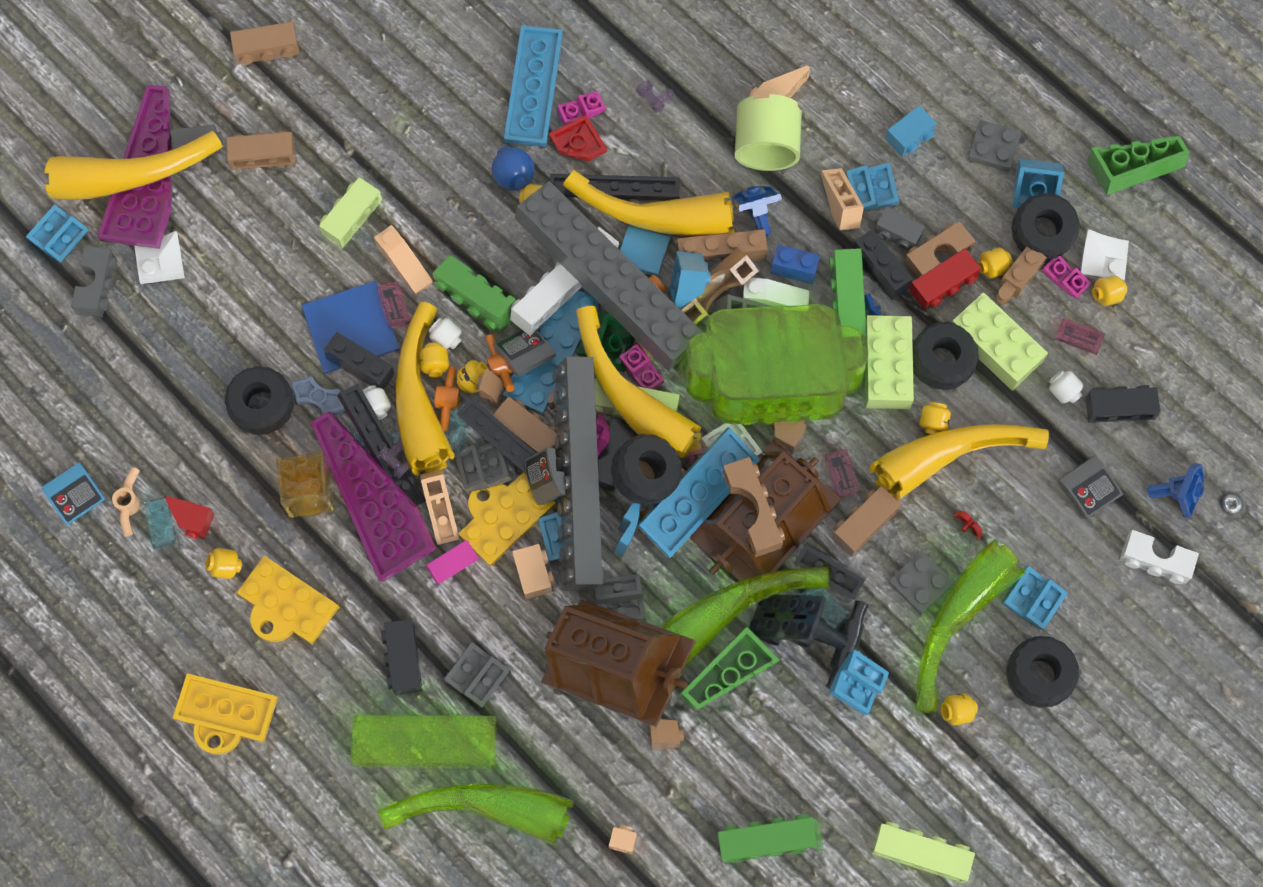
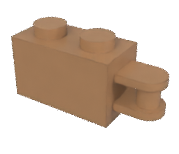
(1019, 275)

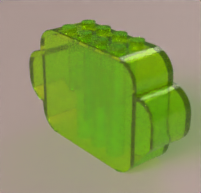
(775, 364)

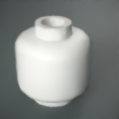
(445, 333)
(1066, 386)
(378, 400)

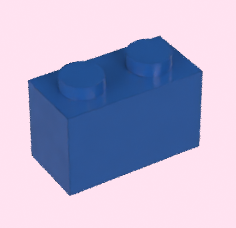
(795, 264)

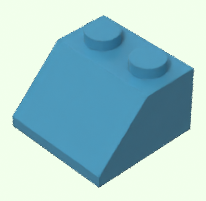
(1036, 178)
(688, 278)

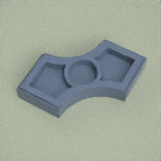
(309, 392)

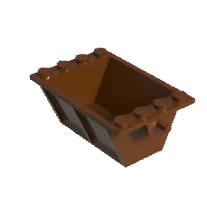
(799, 504)
(615, 661)

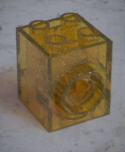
(305, 485)

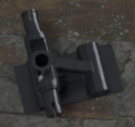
(800, 621)

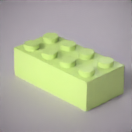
(1001, 341)
(889, 363)

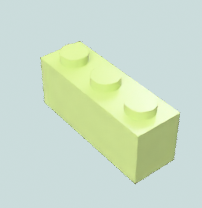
(350, 212)

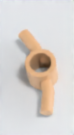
(132, 507)

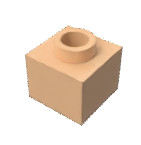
(623, 839)

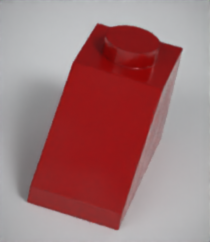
(191, 518)

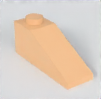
(782, 85)
(842, 199)
(402, 259)
(439, 506)

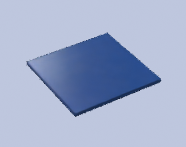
(353, 314)

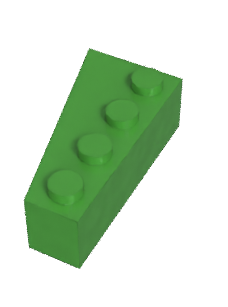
(1136, 163)
(848, 288)
(474, 294)
(733, 666)
(770, 839)

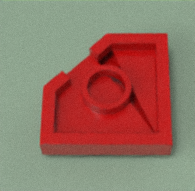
(578, 140)

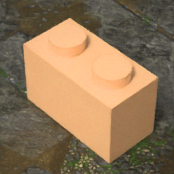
(532, 571)

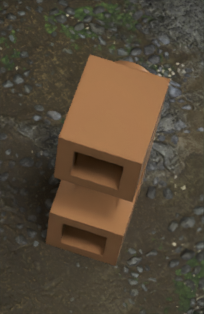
(951, 240)

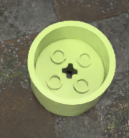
(768, 133)

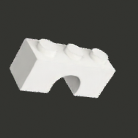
(1139, 554)

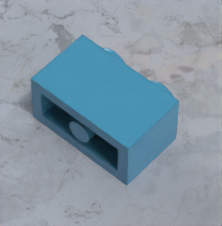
(911, 131)

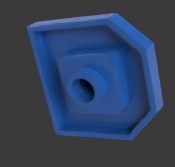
(755, 200)
(1183, 489)

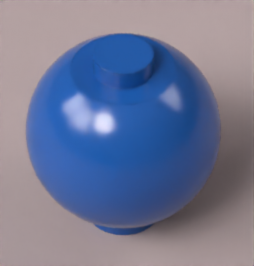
(512, 168)

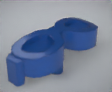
(869, 305)

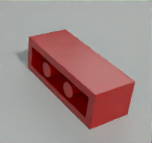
(945, 280)

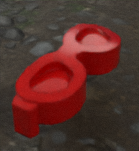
(966, 518)

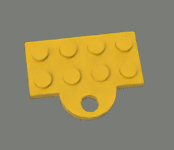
(502, 518)
(285, 603)
(223, 712)

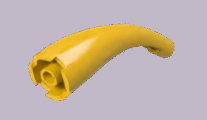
(98, 177)
(678, 217)
(634, 405)
(419, 427)
(920, 459)

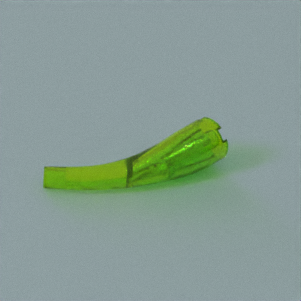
(976, 587)
(712, 613)
(518, 807)

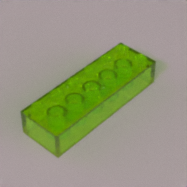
(424, 741)

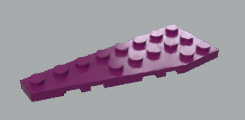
(143, 212)
(380, 510)

